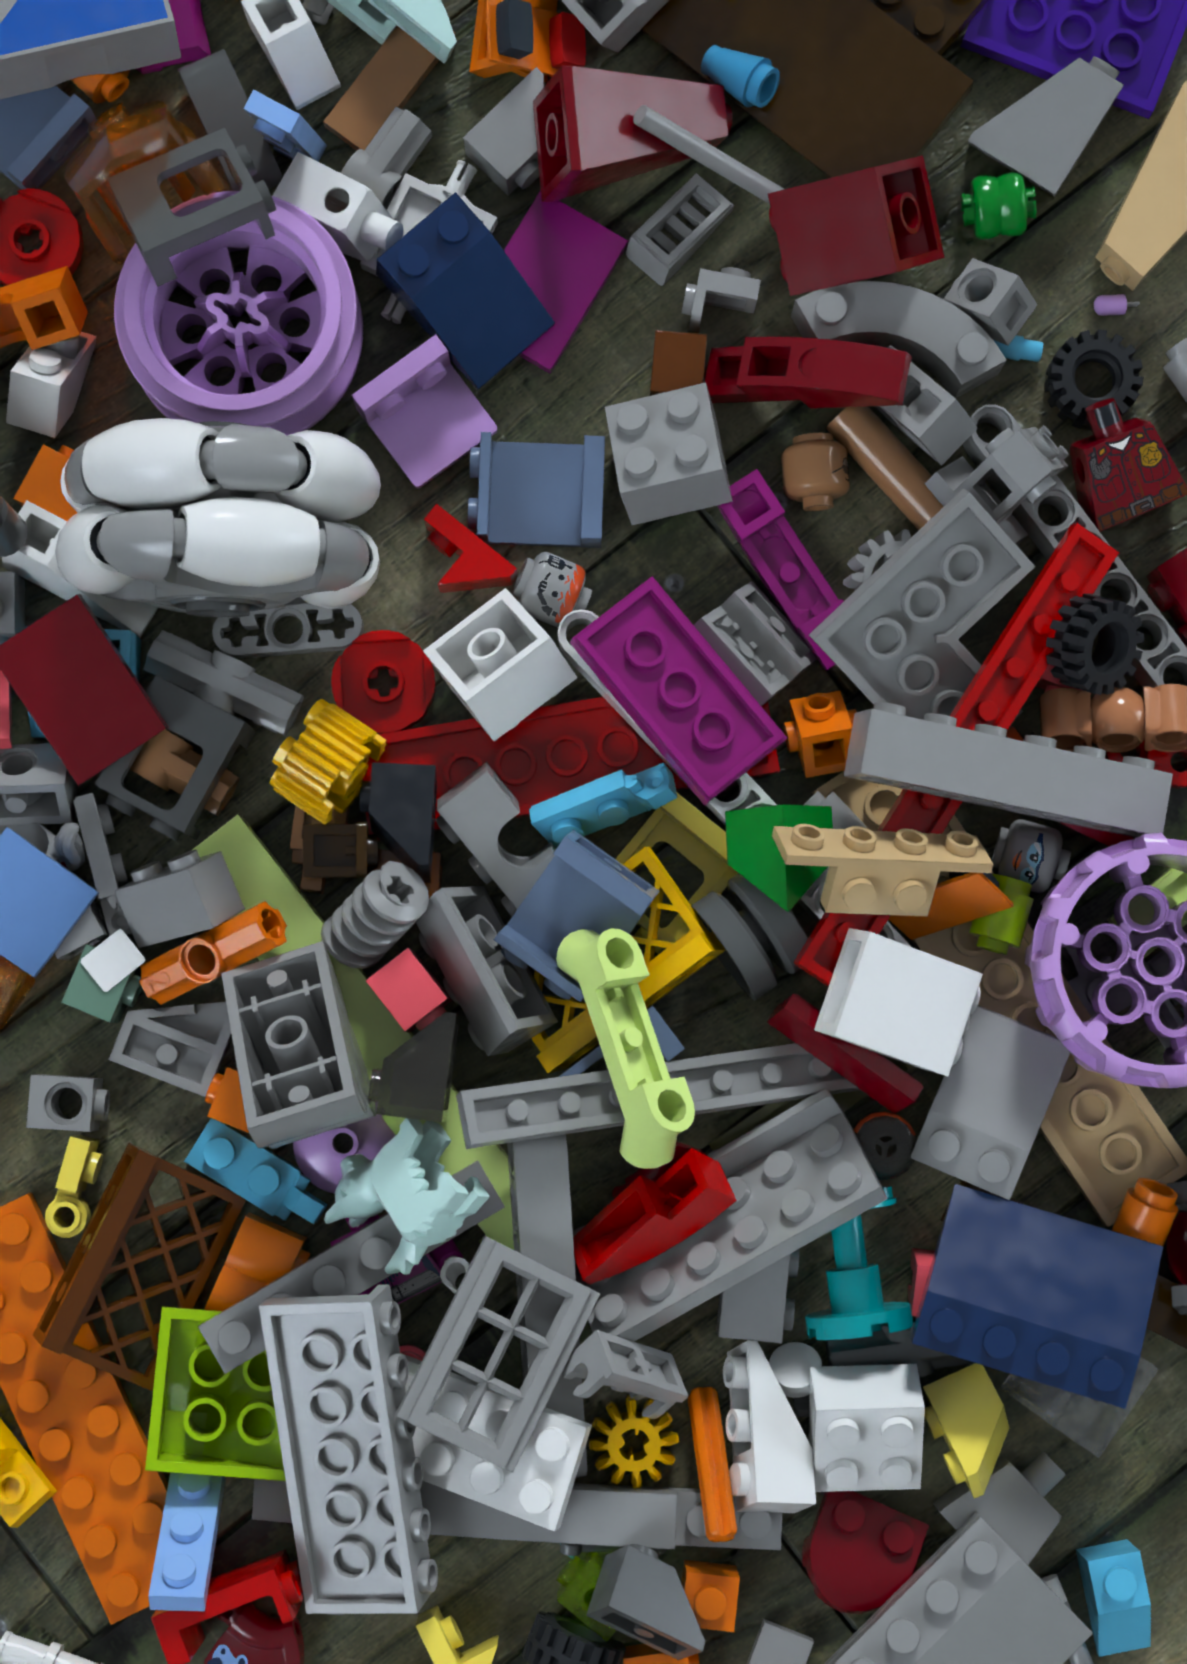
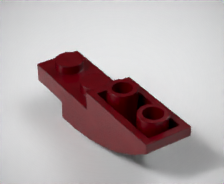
(808, 370)

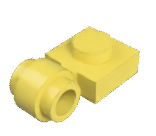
(78, 1168)

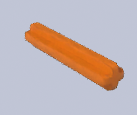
(712, 1465)

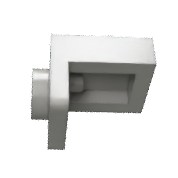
(725, 289)

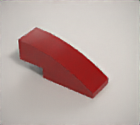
(652, 1217)

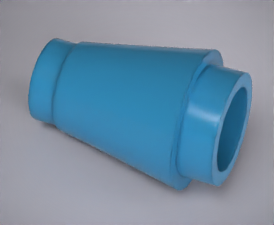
(743, 75)

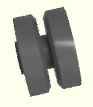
(750, 934)

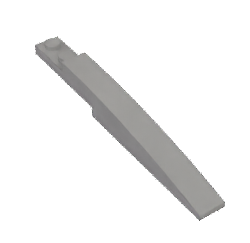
(592, 1517)

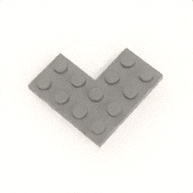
(905, 621)

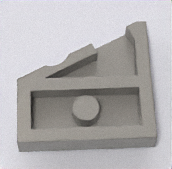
(175, 1043)

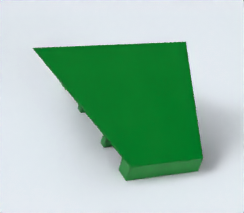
(756, 855)

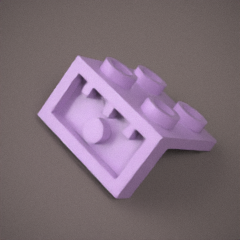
(423, 412)

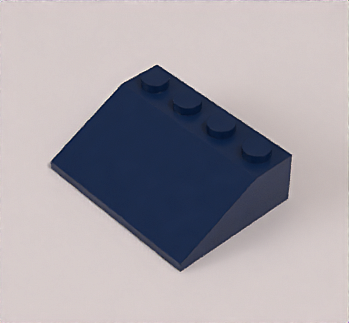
(1038, 1296)

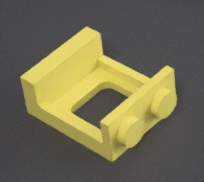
(696, 840)

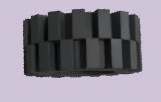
(1092, 349)
(1075, 638)

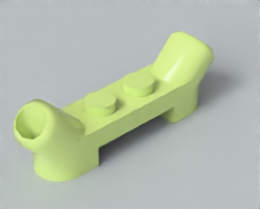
(650, 1101)

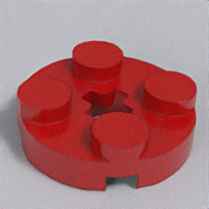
(58, 230)
(404, 661)

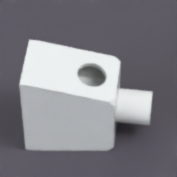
(341, 206)

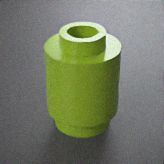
(1007, 926)

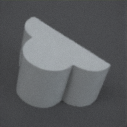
(295, 1048)

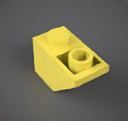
(971, 1420)

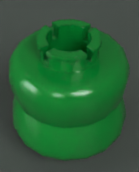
(998, 205)

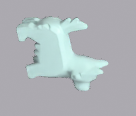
(411, 1188)

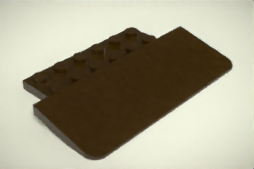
(855, 75)

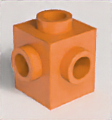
(820, 732)

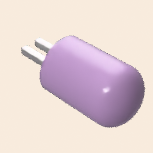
(1112, 305)

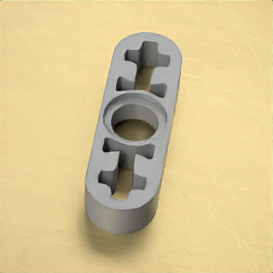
(251, 644)

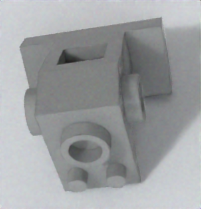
(1021, 461)

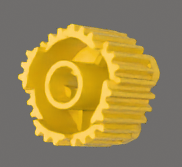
(326, 761)

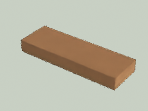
(380, 87)

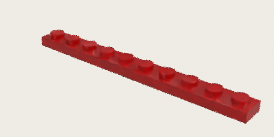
(990, 699)

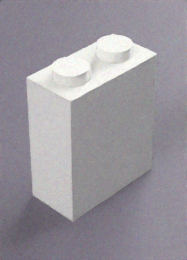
(899, 1001)

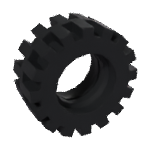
(568, 1641)

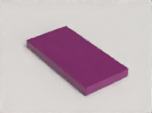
(678, 690)

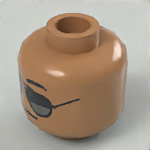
(815, 471)

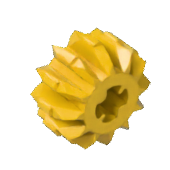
(615, 1440)

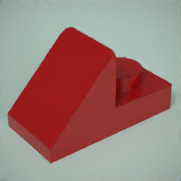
(478, 563)

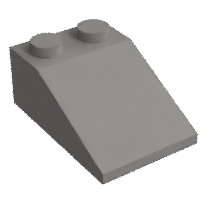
(992, 1102)

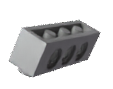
(35, 786)

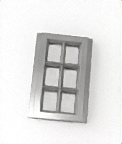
(453, 1333)

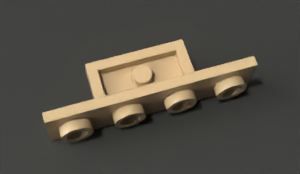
(880, 868)

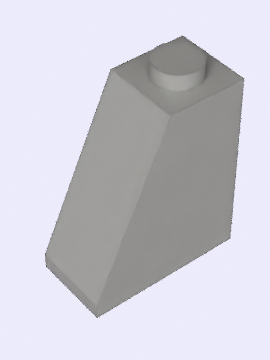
(1051, 124)

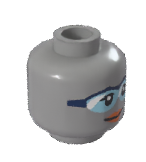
(1031, 854)

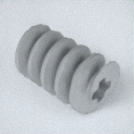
(375, 915)

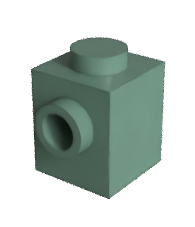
(88, 997)

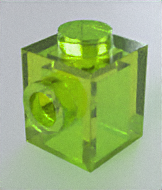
(577, 1587)

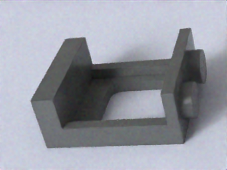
(163, 234)
(200, 723)

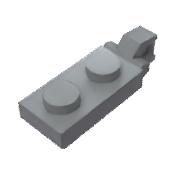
(106, 869)

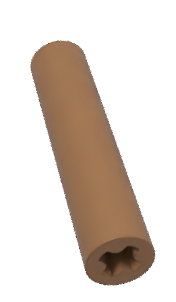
(886, 462)

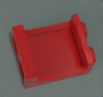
(272, 1576)

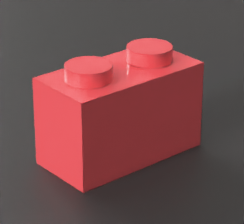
(409, 991)

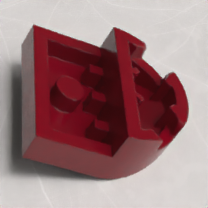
(860, 1551)

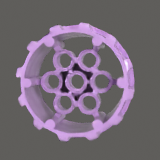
(1052, 932)

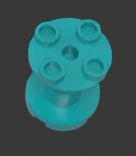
(856, 1290)

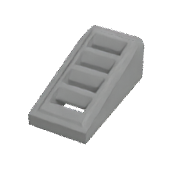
(655, 251)

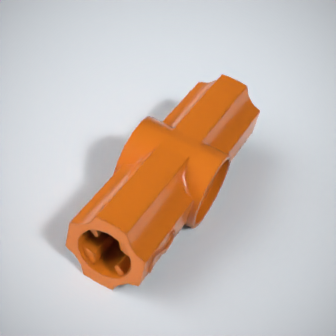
(232, 944)

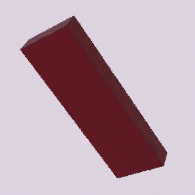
(858, 1065)

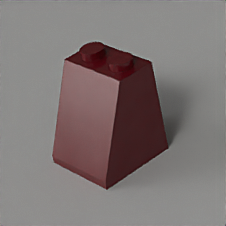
(856, 226)

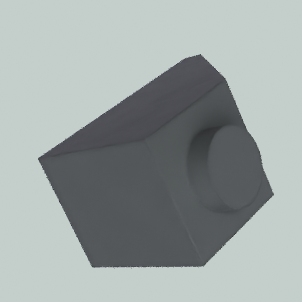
(646, 1602)

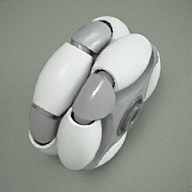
(218, 517)

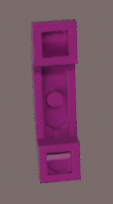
(780, 558)

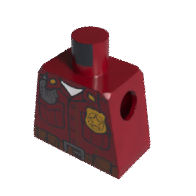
(1122, 468)

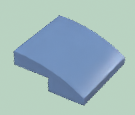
(37, 903)

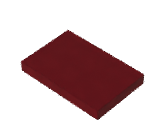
(79, 689)

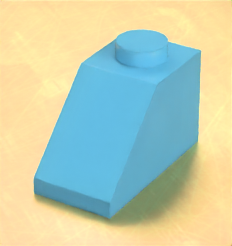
(1116, 1596)

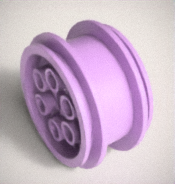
(153, 327)

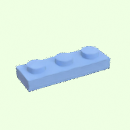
(284, 128)
(186, 1542)

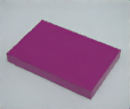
(566, 266)

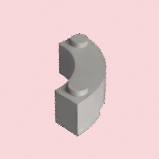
(909, 320)

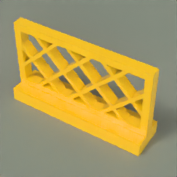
(665, 970)

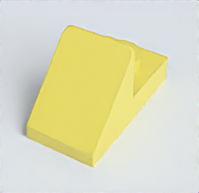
(444, 1638)

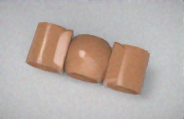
(1118, 719)

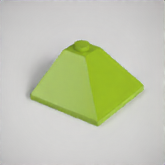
(206, 1417)

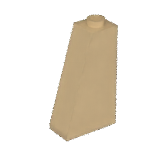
(1155, 206)

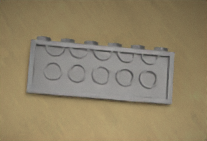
(790, 1187)
(348, 1453)

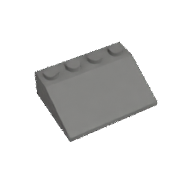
(969, 1607)

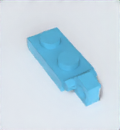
(603, 803)
(253, 1172)

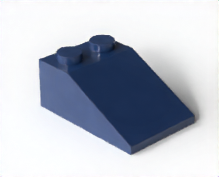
(464, 291)

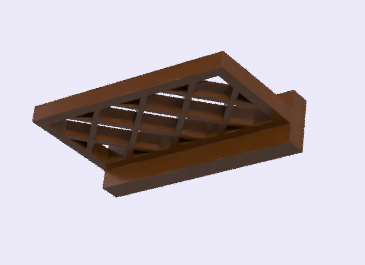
(100, 1245)

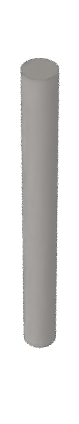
(704, 153)

